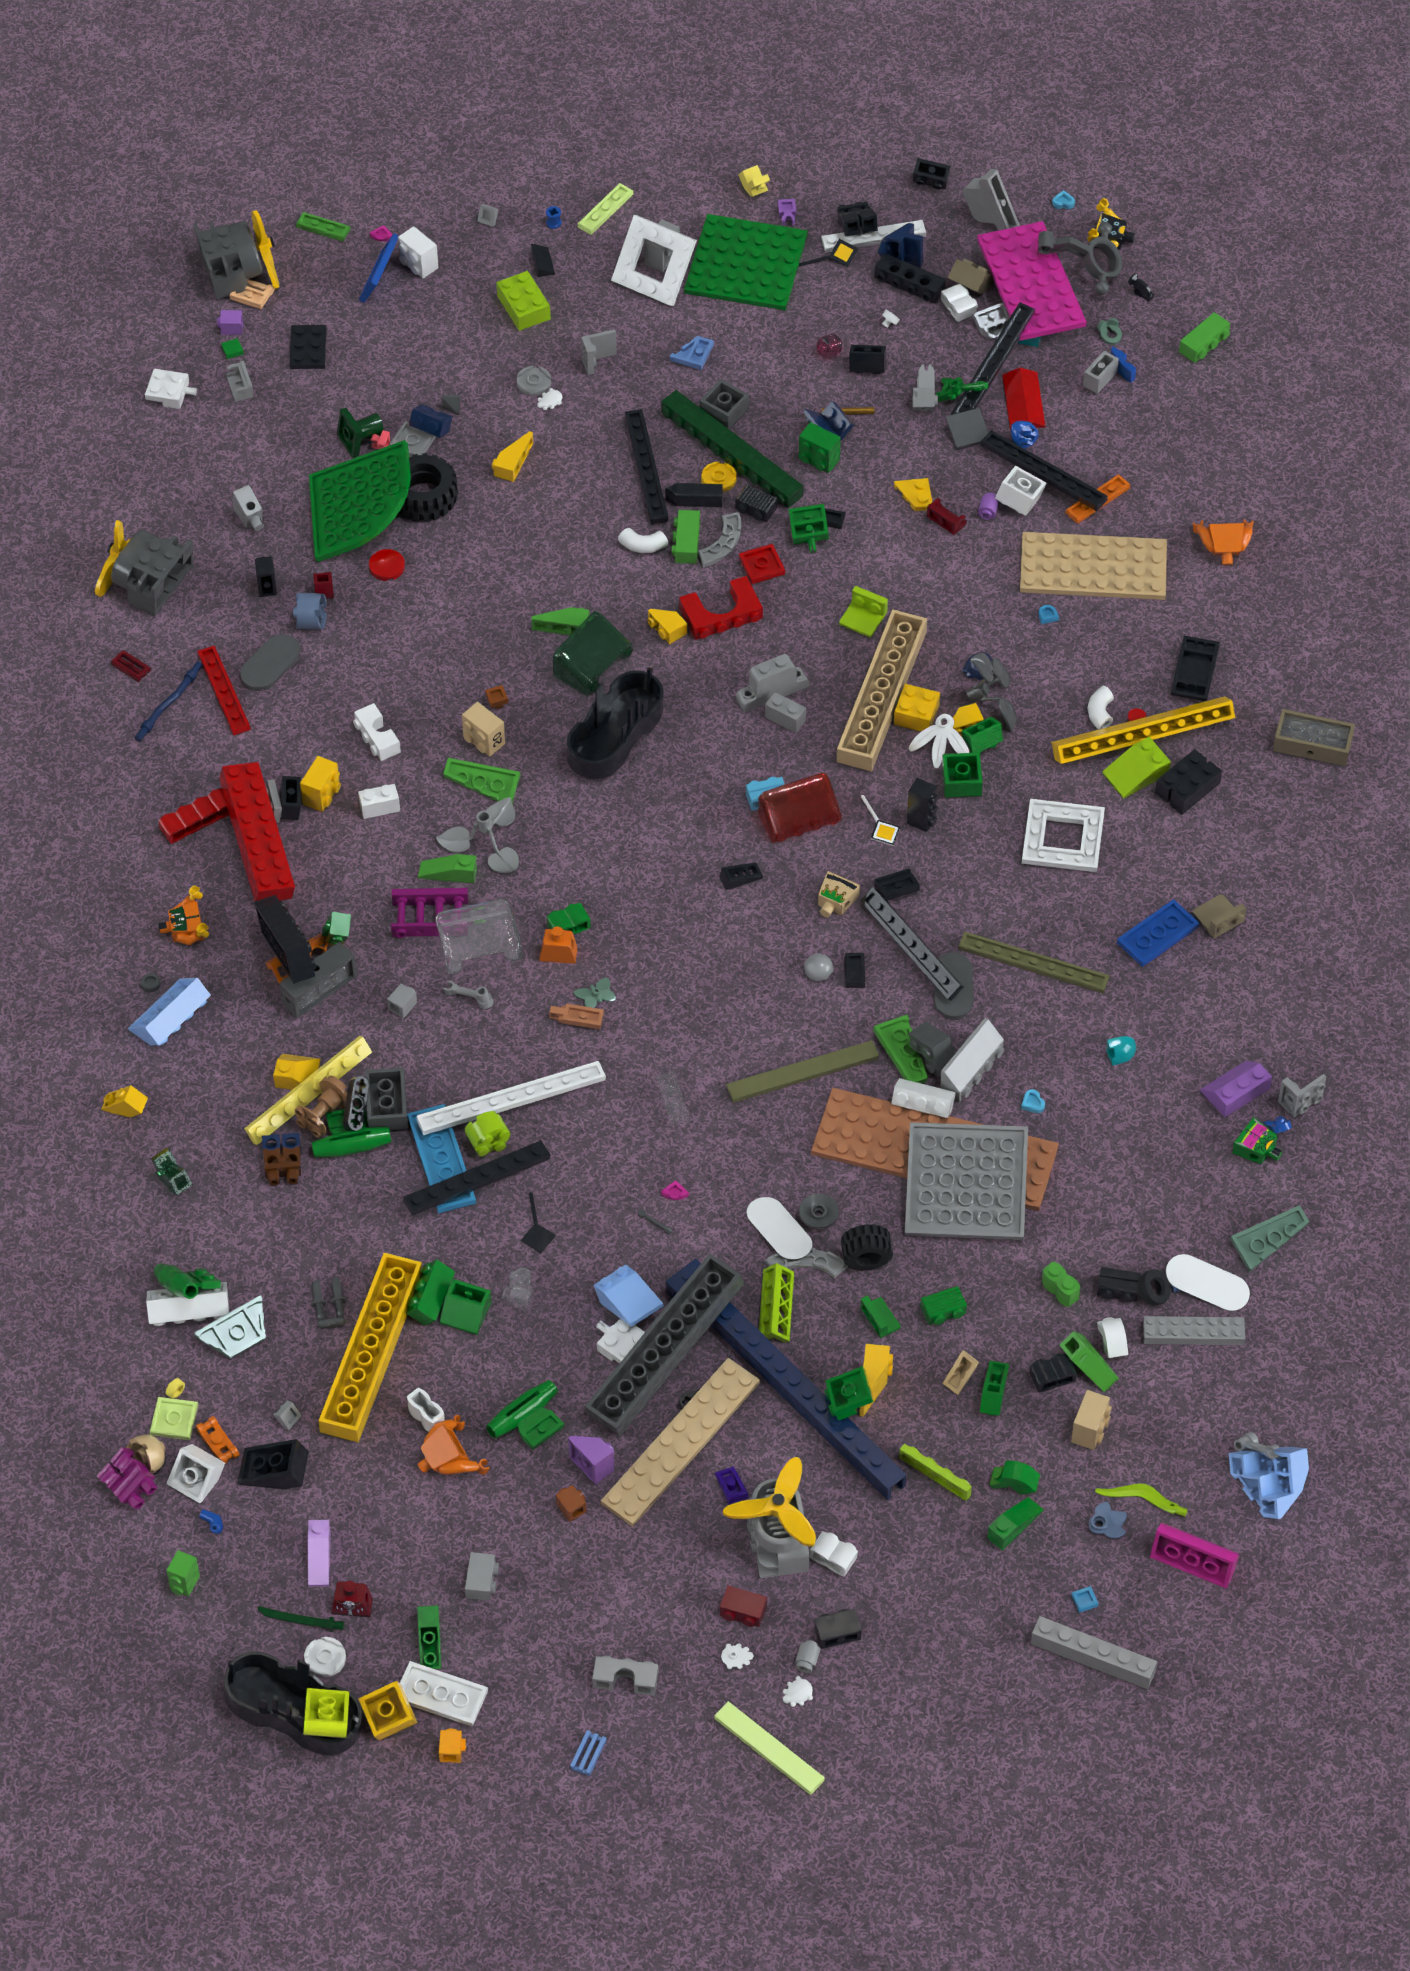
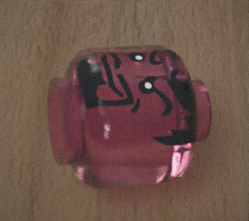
(829, 345)

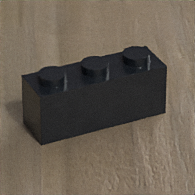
(922, 805)

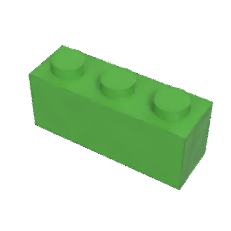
(1204, 337)
(686, 536)

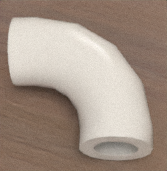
(641, 543)
(1097, 707)

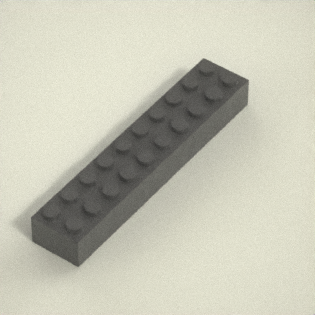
(664, 1345)

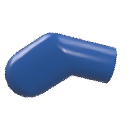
(214, 1520)

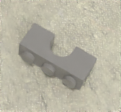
(642, 1673)

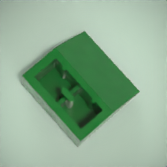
(465, 1306)

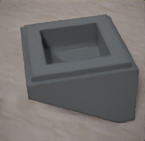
(451, 403)

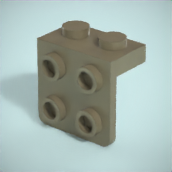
(1219, 915)

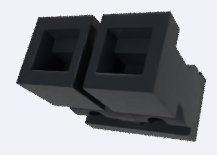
(857, 215)

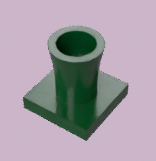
(352, 431)

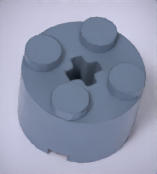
(310, 611)

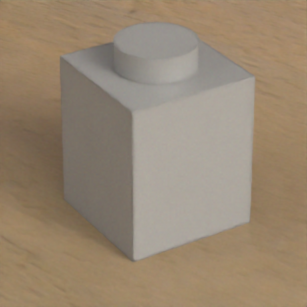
(402, 1000)

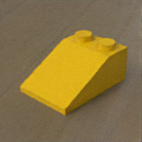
(878, 1366)

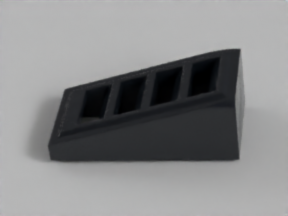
(729, 879)

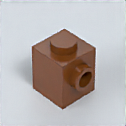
(571, 1502)

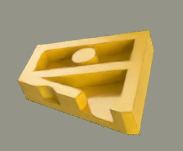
(915, 492)

